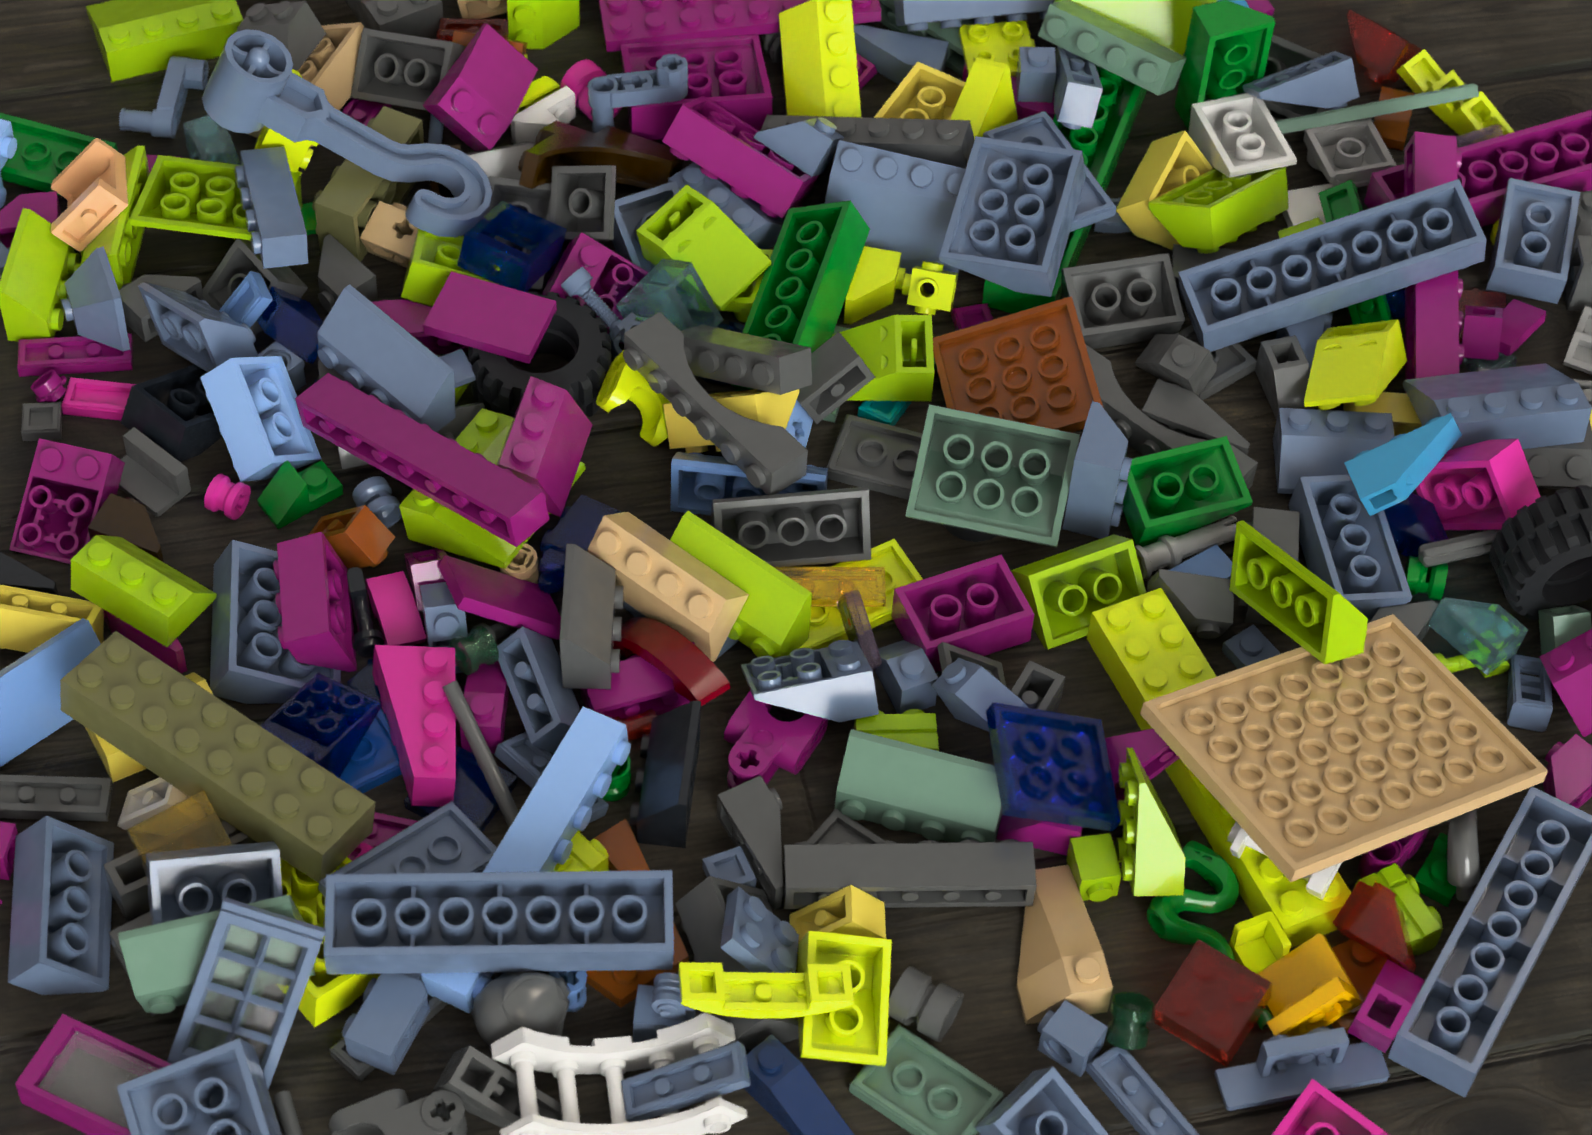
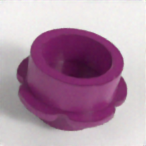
(49, 387)

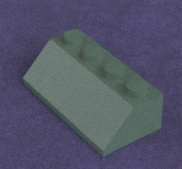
(918, 790)
(167, 955)

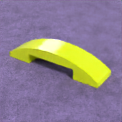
(764, 994)

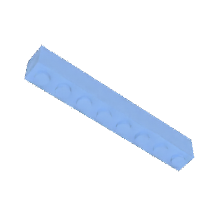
(547, 823)

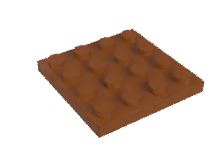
(1021, 368)

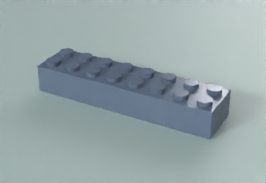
(1332, 266)
(498, 922)
(1495, 943)

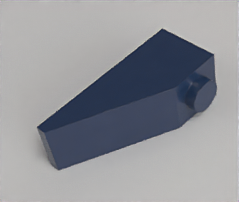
(790, 1092)

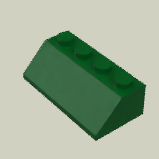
(1223, 52)

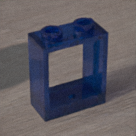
(517, 268)

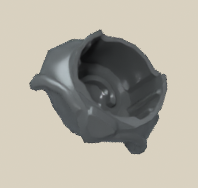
(518, 1002)

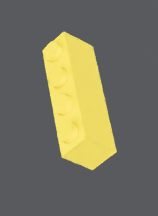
(35, 617)

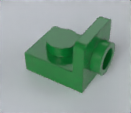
(1433, 874)

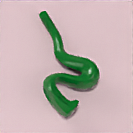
(1164, 910)

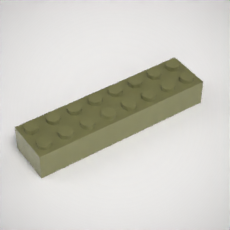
(211, 747)

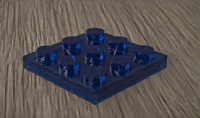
(1052, 767)

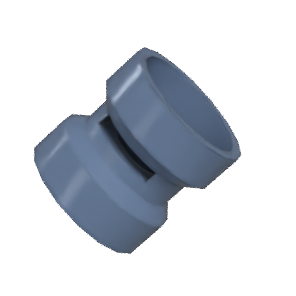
(376, 495)

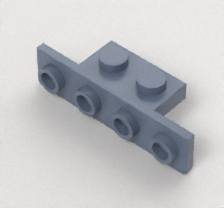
(1290, 1063)

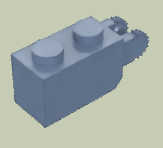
(387, 1020)

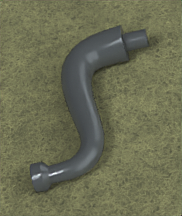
(1463, 854)

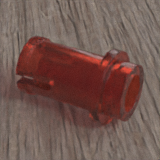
(638, 724)

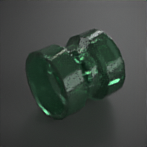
(1129, 1020)

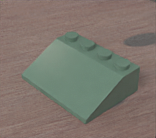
(992, 475)

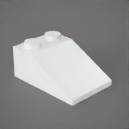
(1239, 135)

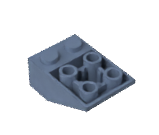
(819, 682)

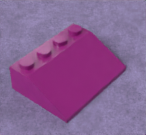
(720, 68)

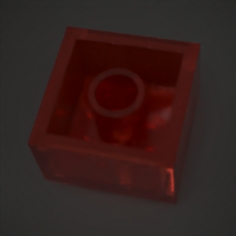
(1212, 1002)

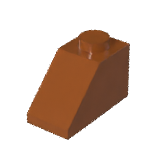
(356, 536)

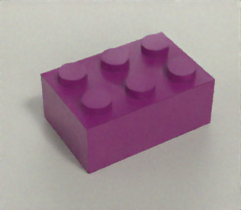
(965, 607)

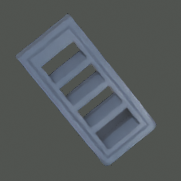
(1528, 696)

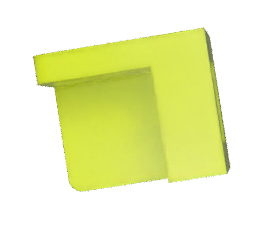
(1259, 942)

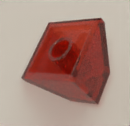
(1379, 48)

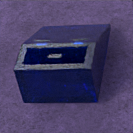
(325, 721)

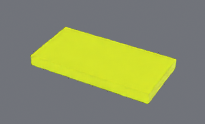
(826, 622)

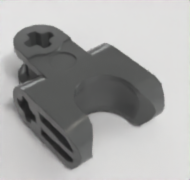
(394, 1115)

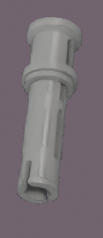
(1171, 550)

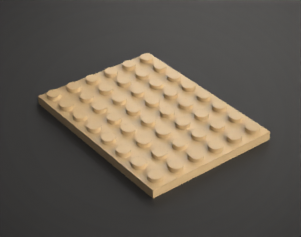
(1342, 750)

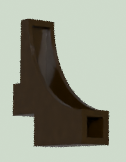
(636, 159)

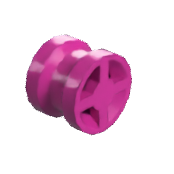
(227, 496)

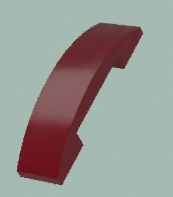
(676, 656)

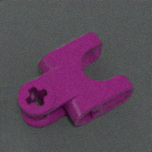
(767, 743)

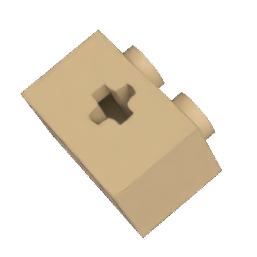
(390, 233)

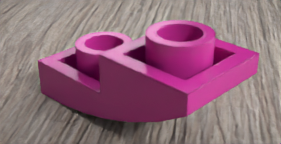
(395, 609)

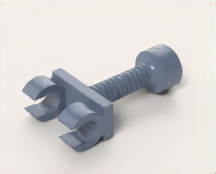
(580, 285)

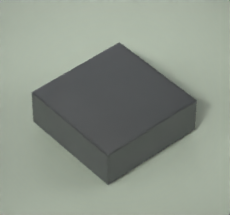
(41, 421)

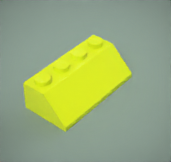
(820, 59)

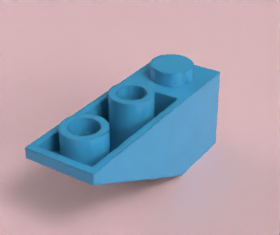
(1397, 467)

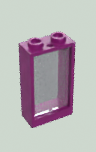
(78, 1074)

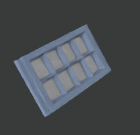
(248, 984)

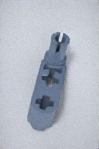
(656, 86)
(165, 118)

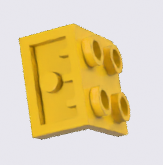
(1308, 989)

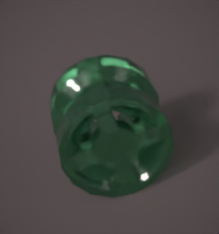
(474, 650)

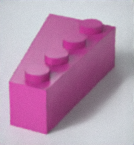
(420, 717)

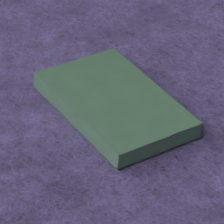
(925, 1089)

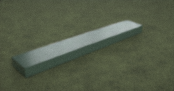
(1378, 108)

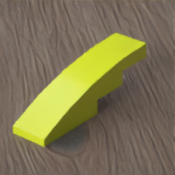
(1462, 116)

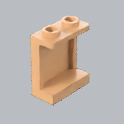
(94, 194)

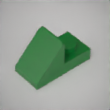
(297, 494)

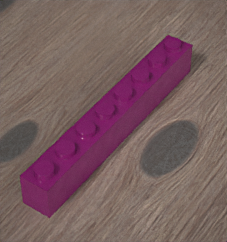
(1432, 305)
(423, 459)

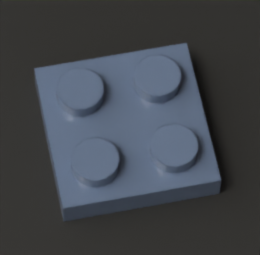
(757, 936)

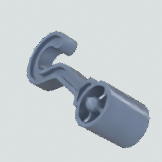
(257, 89)

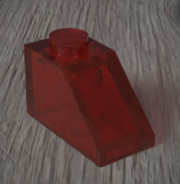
(1377, 923)

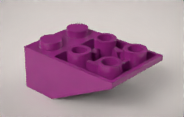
(611, 273)
(63, 498)

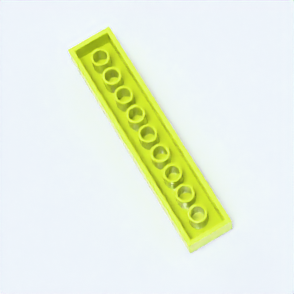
(1153, 655)

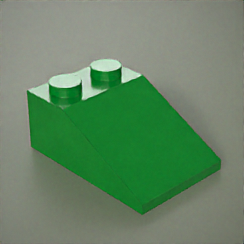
(1183, 490)

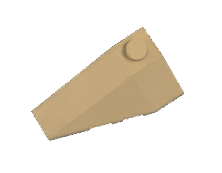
(1060, 951)

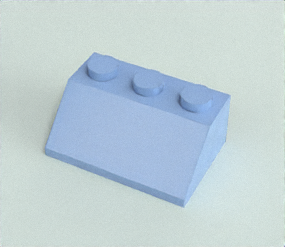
(259, 416)

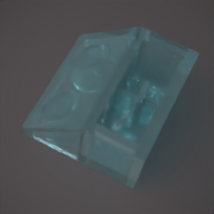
(674, 291)

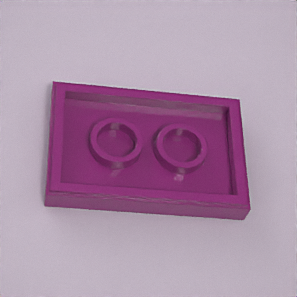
(490, 317)
(500, 597)

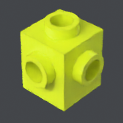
(944, 288)

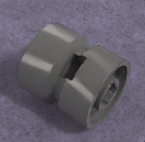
(927, 1005)

